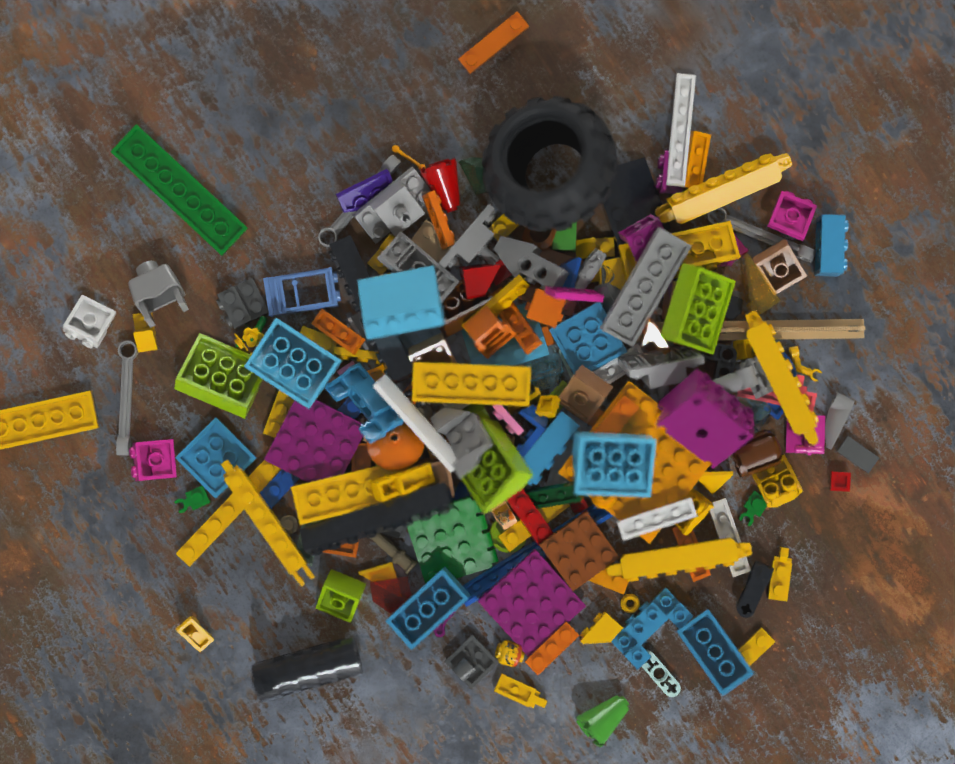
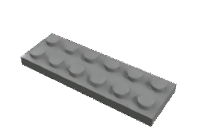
(645, 286)

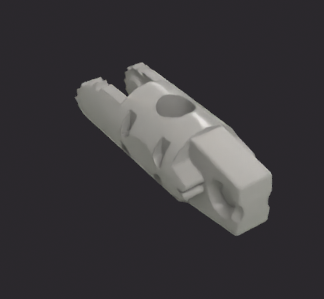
(589, 268)

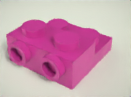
(792, 215)
(153, 460)

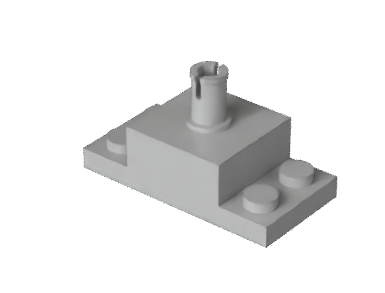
(394, 206)
(473, 242)
(405, 255)
(661, 369)

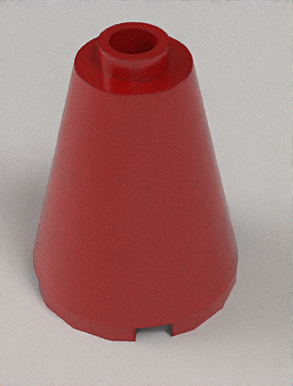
(443, 178)

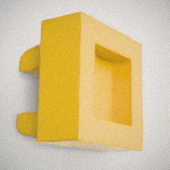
(743, 349)
(548, 406)

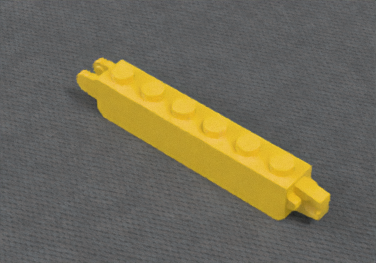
(724, 189)
(780, 378)
(266, 521)
(680, 557)

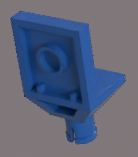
(532, 436)

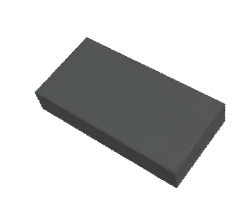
(857, 454)

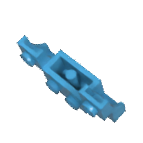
(359, 387)
(646, 622)

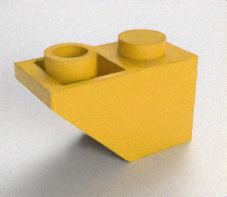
(602, 630)

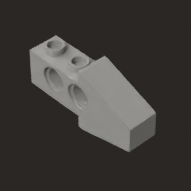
(518, 254)

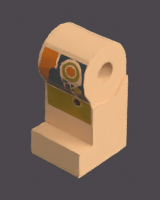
(504, 515)

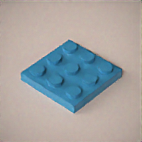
(584, 341)
(207, 453)

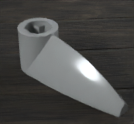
(837, 415)

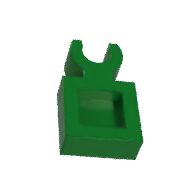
(195, 498)
(755, 506)

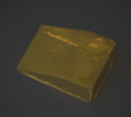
(757, 290)

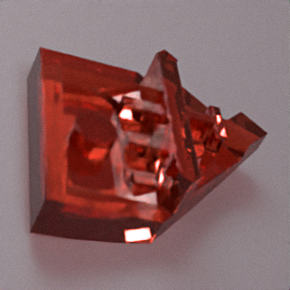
(390, 593)

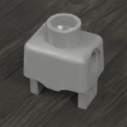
(155, 288)

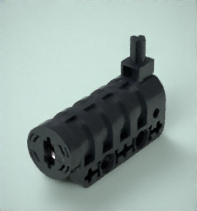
(306, 669)

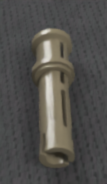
(398, 556)

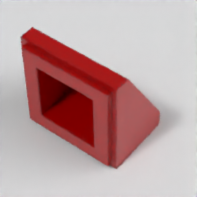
(579, 506)

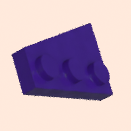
(362, 192)

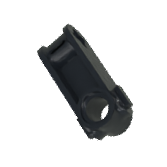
(754, 588)

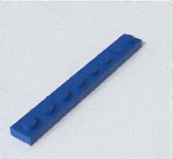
(284, 480)

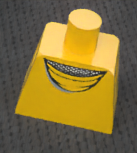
(611, 272)

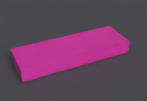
(574, 294)

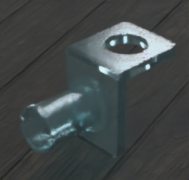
(760, 415)

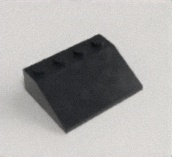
(631, 198)

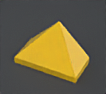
(714, 480)

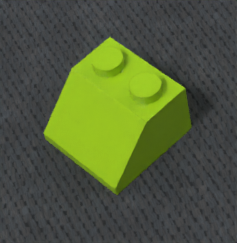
(340, 595)

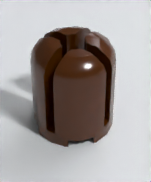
(758, 454)

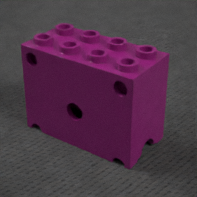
(706, 418)

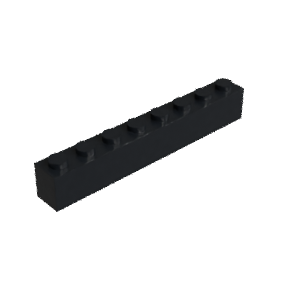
(388, 347)
(377, 519)

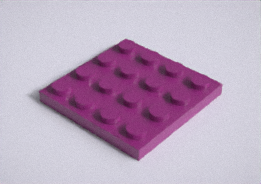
(315, 442)
(531, 602)

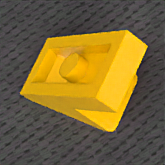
(585, 246)
(144, 334)
(195, 633)

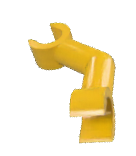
(794, 353)

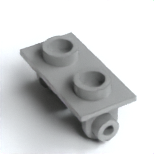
(764, 386)

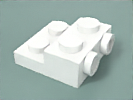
(88, 322)

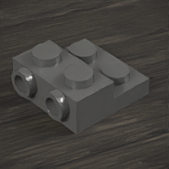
(242, 303)

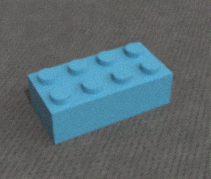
(549, 444)
(428, 608)
(715, 652)

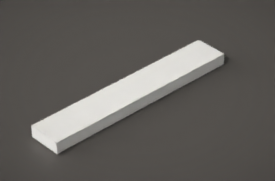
(680, 129)
(416, 421)

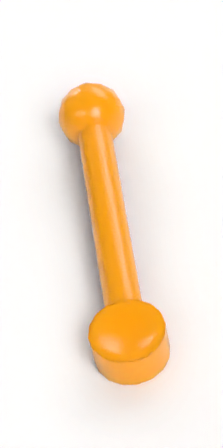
(396, 149)

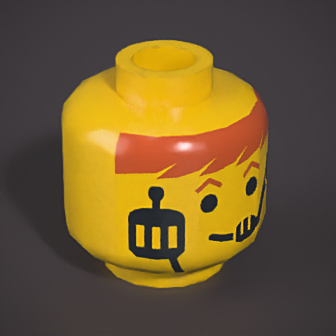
(509, 653)

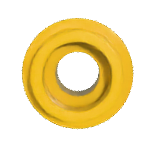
(632, 609)

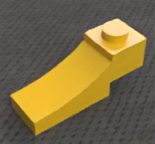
(402, 482)

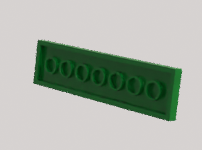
(179, 190)

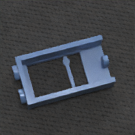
(276, 297)

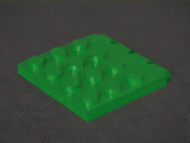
(454, 541)

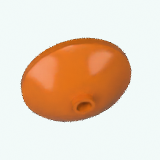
(396, 454)

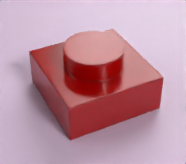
(840, 481)

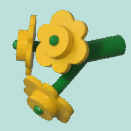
(251, 336)

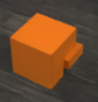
(545, 308)
(488, 332)

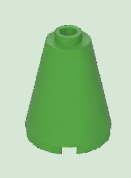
(603, 719)

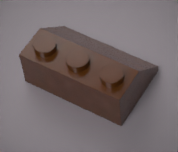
(459, 309)

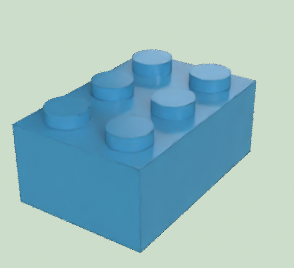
(830, 245)

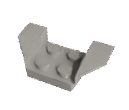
(465, 436)

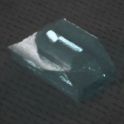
(546, 371)

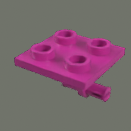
(798, 443)

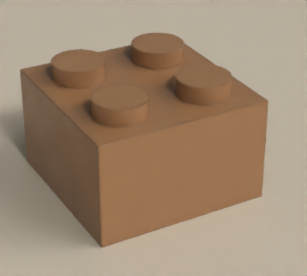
(779, 266)

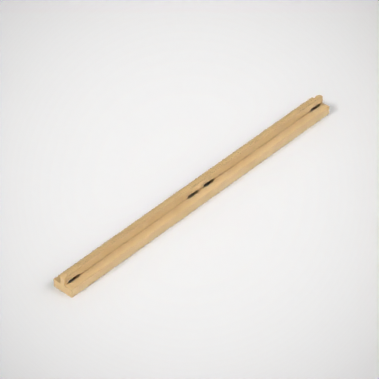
(794, 329)

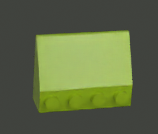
(697, 308)
(218, 376)
(498, 472)

